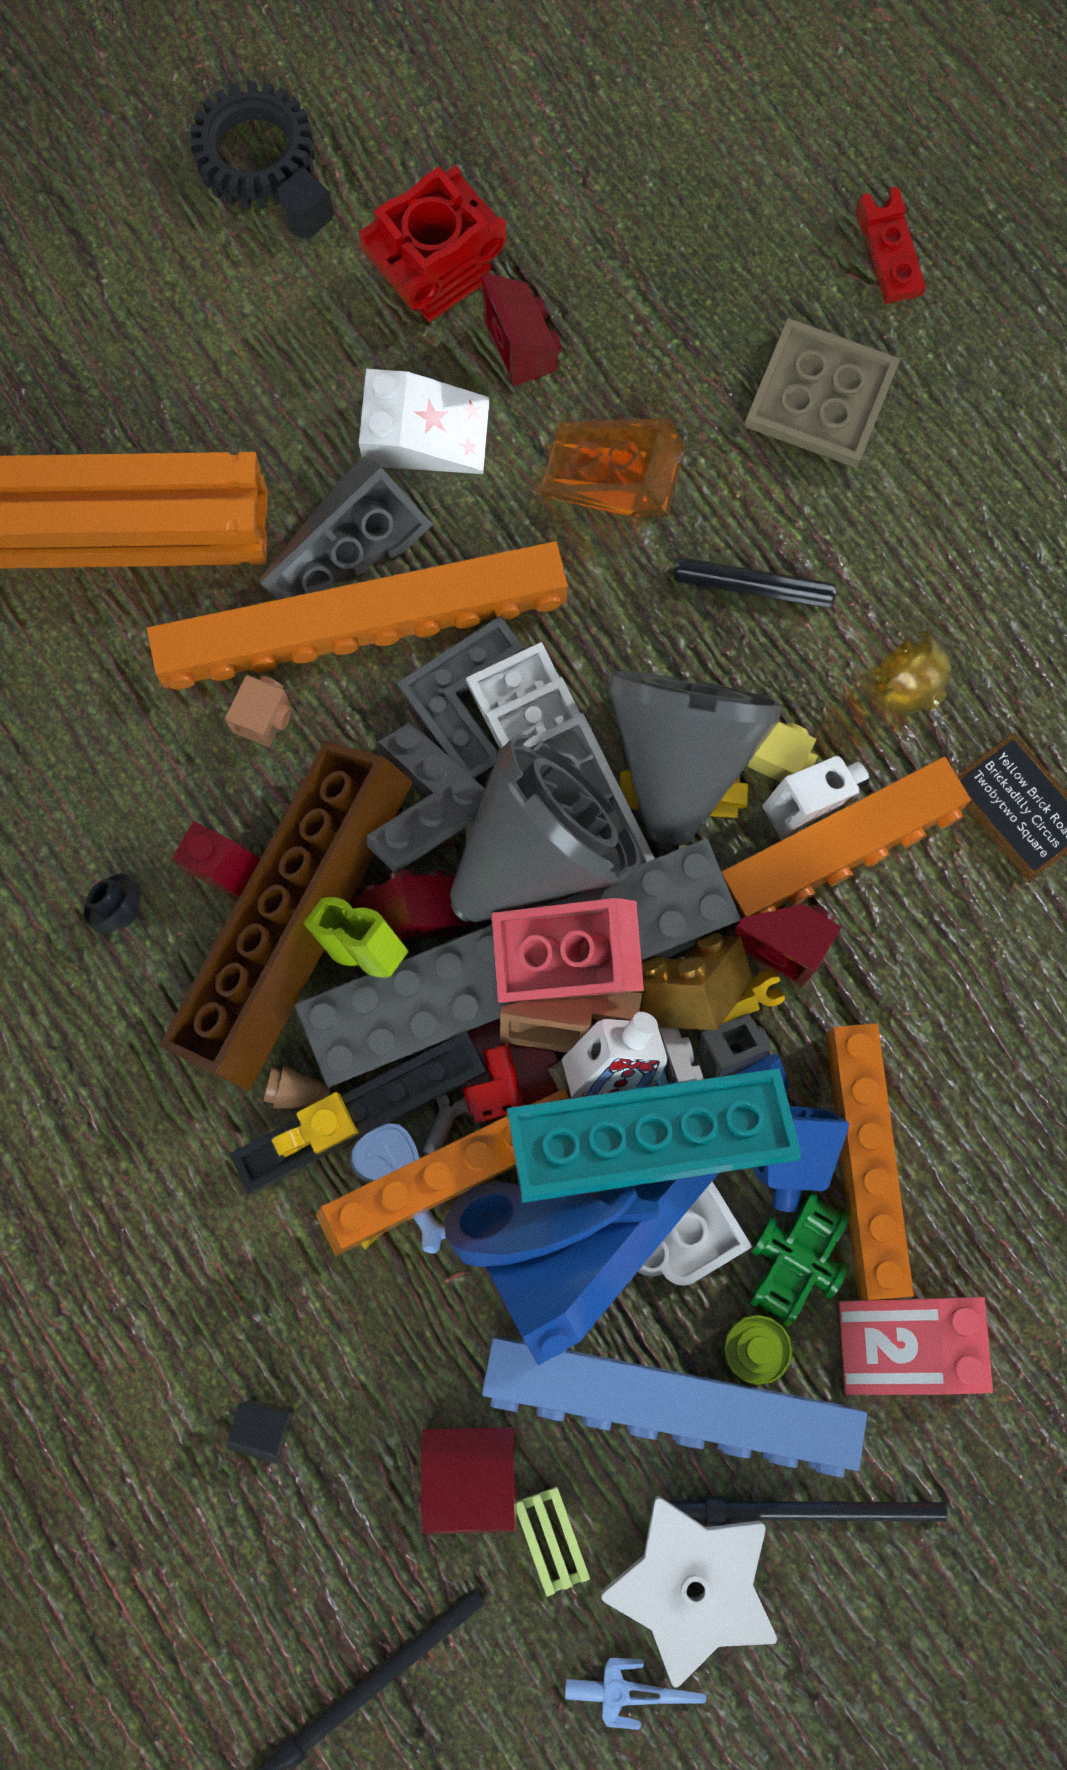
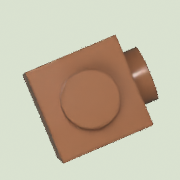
(259, 710)

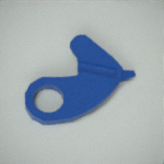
(537, 1225)

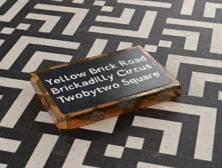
(1018, 806)

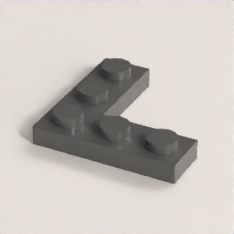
(438, 684)
(449, 802)

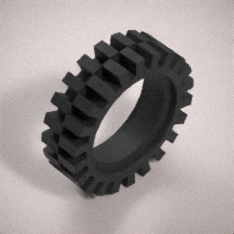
(243, 107)

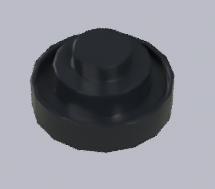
(112, 903)

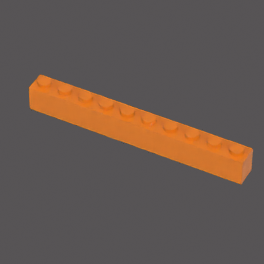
(358, 616)

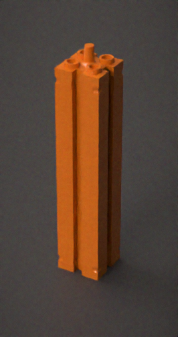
(132, 510)

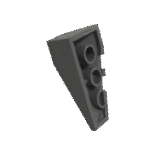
(350, 530)

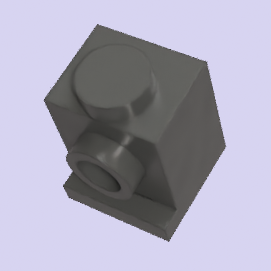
(735, 1035)

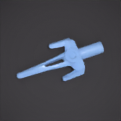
(615, 1693)

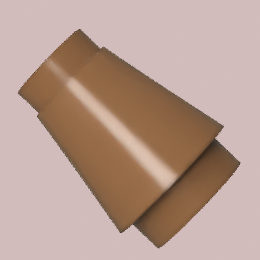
(293, 1089)

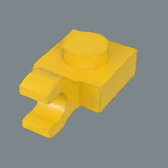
(756, 994)
(322, 1126)

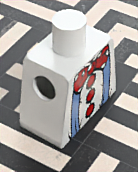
(616, 1057)

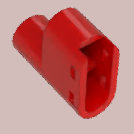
(497, 1092)

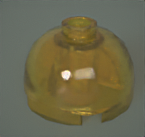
(912, 676)

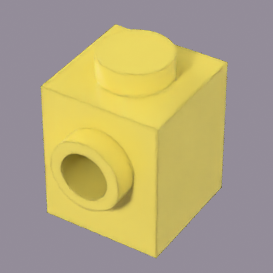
(784, 752)

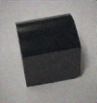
(305, 204)
(260, 1430)

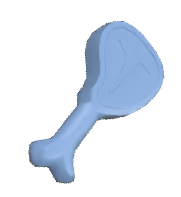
(384, 1152)

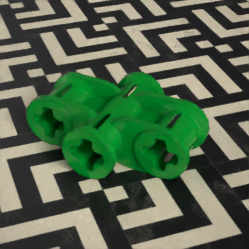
(791, 1272)

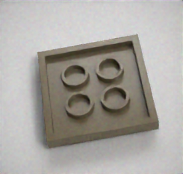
(822, 392)

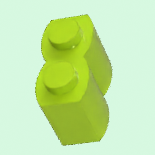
(356, 937)

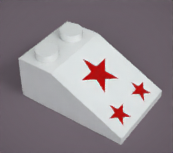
(422, 423)

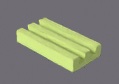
(566, 1580)

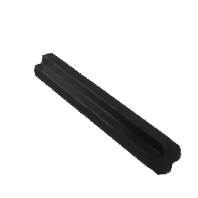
(755, 582)

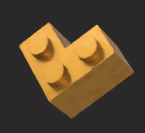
(700, 987)

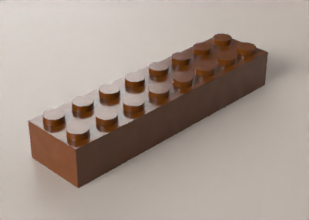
(264, 946)

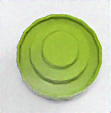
(757, 1349)

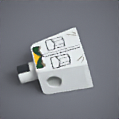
(814, 795)

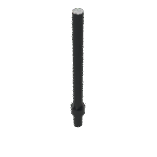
(717, 1510)
(294, 1748)

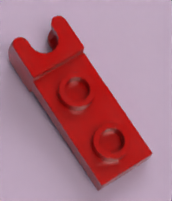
(891, 247)

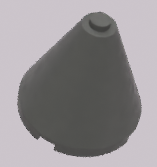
(685, 746)
(538, 837)

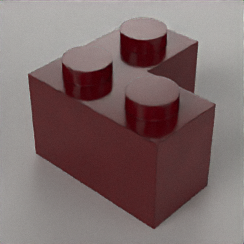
(414, 905)

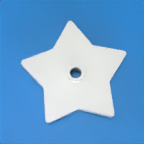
(683, 1553)

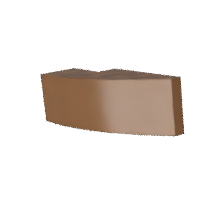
(562, 1021)

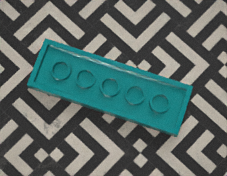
(652, 1135)

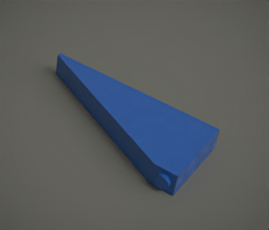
(568, 1290)

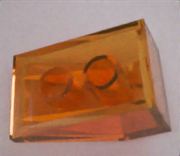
(616, 465)

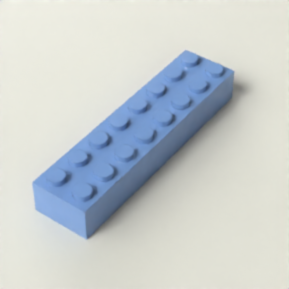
(677, 1404)

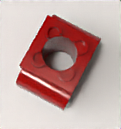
(434, 242)

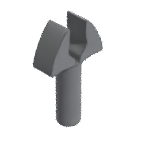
(444, 1122)

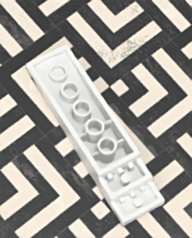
(531, 700)

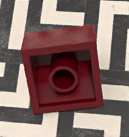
(519, 329)
(789, 939)

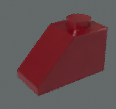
(215, 860)

